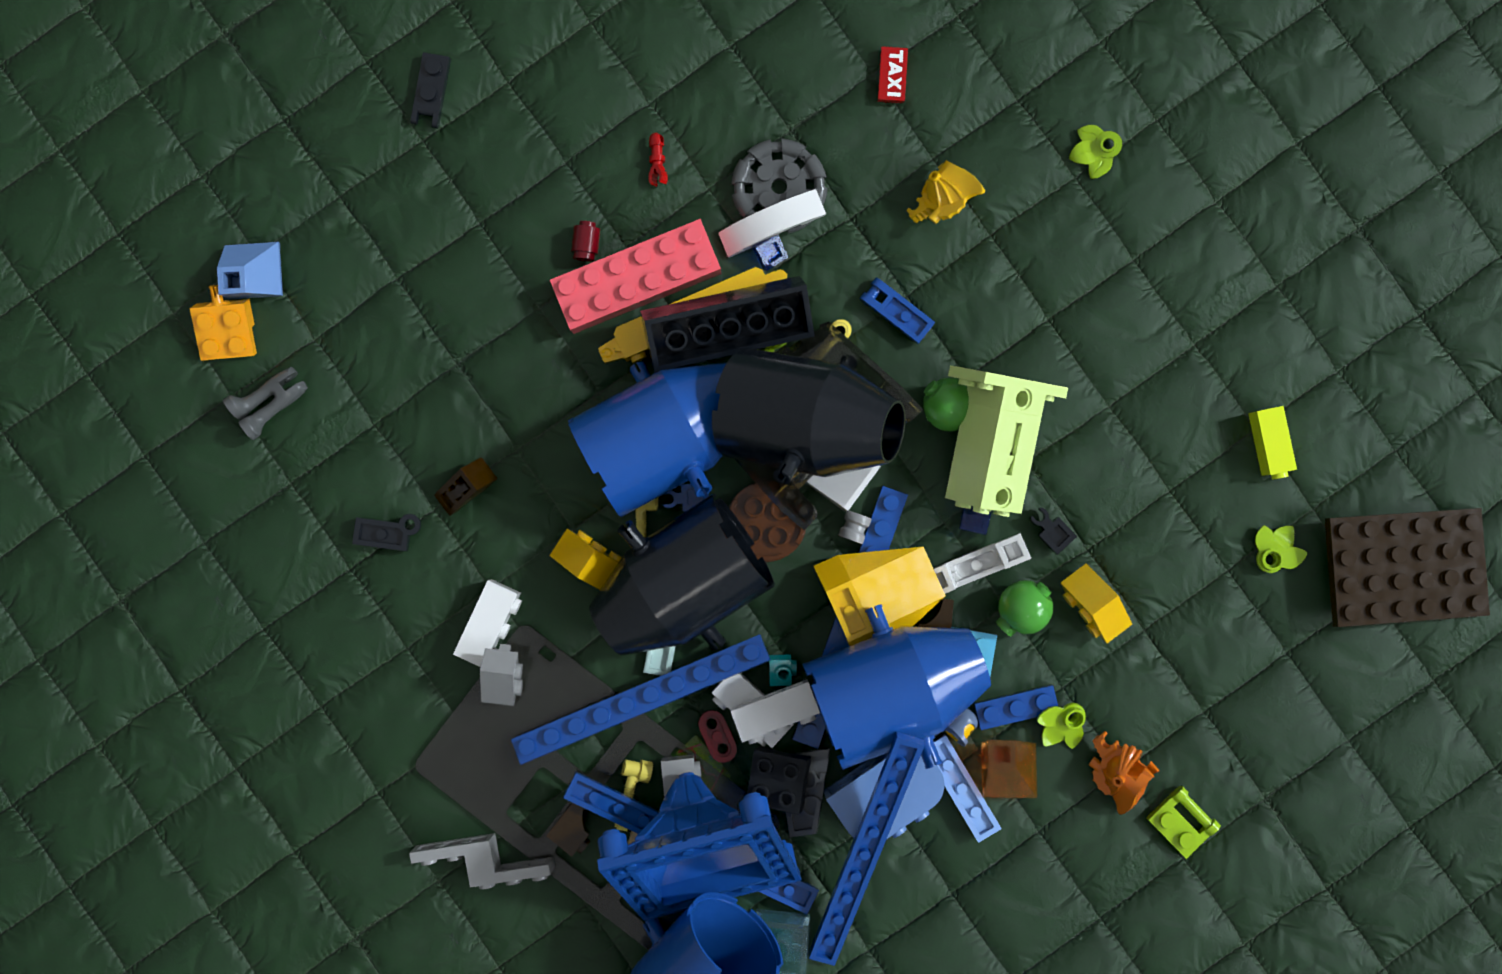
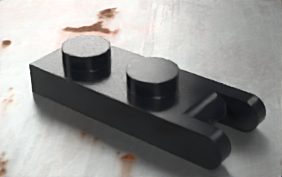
(431, 88)

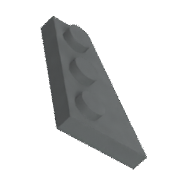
(808, 820)

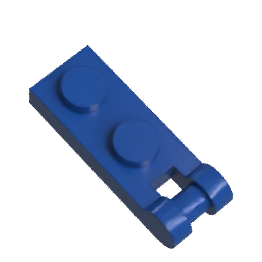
(897, 311)

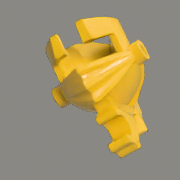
(945, 193)

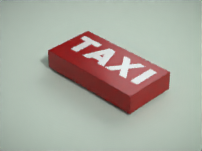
(892, 74)

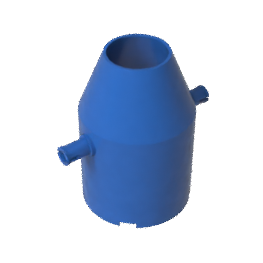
(652, 435)
(896, 683)
(711, 939)

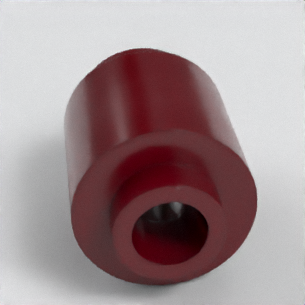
(585, 241)

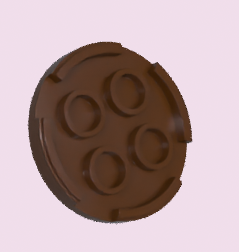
(766, 524)

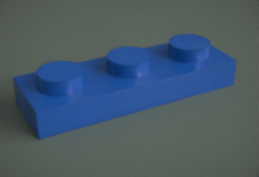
(1014, 707)

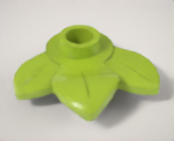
(1092, 152)
(1280, 547)
(1060, 727)

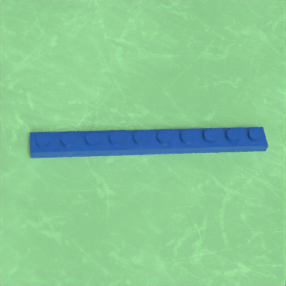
(877, 538)
(640, 699)
(636, 816)
(866, 847)

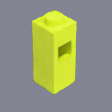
(1272, 442)

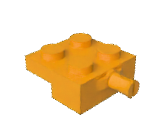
(223, 327)

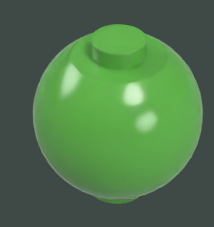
(946, 403)
(1024, 608)

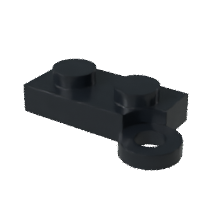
(385, 533)

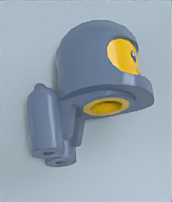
(962, 727)

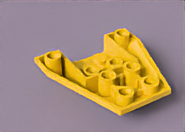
(895, 578)

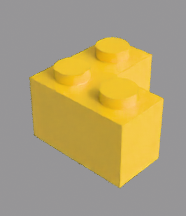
(584, 558)
(1097, 603)

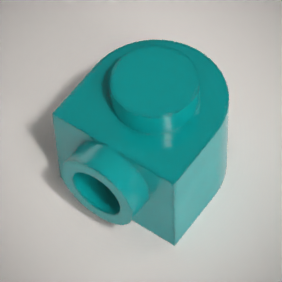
(781, 670)

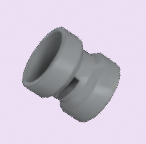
(854, 527)

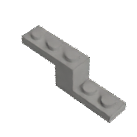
(482, 861)

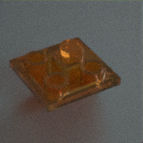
(1009, 769)

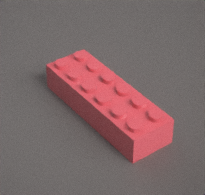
(636, 276)

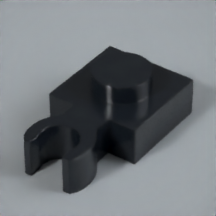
(1054, 533)

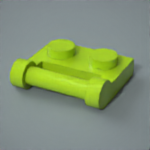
(1177, 828)

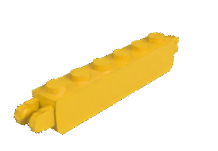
(630, 337)

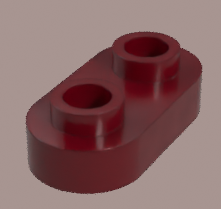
(716, 736)

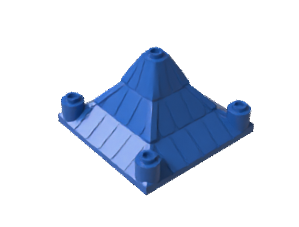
(695, 850)

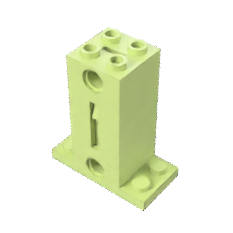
(996, 440)

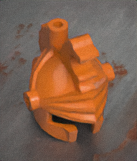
(1121, 772)

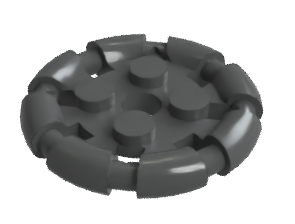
(774, 170)

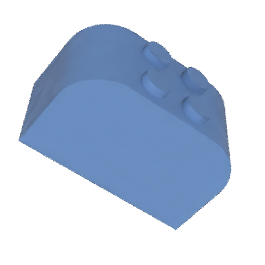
(853, 791)

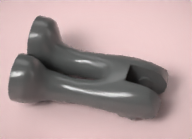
(254, 423)

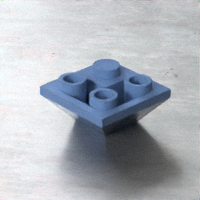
(250, 271)

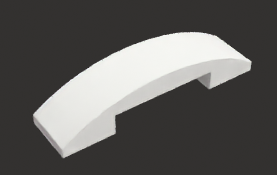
(771, 221)
(982, 562)

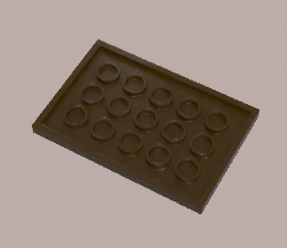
(1407, 567)

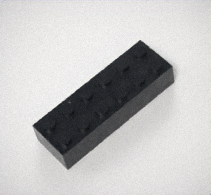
(727, 322)

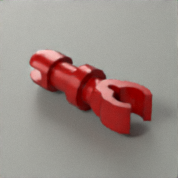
(656, 142)

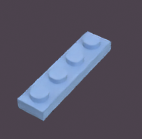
(964, 792)

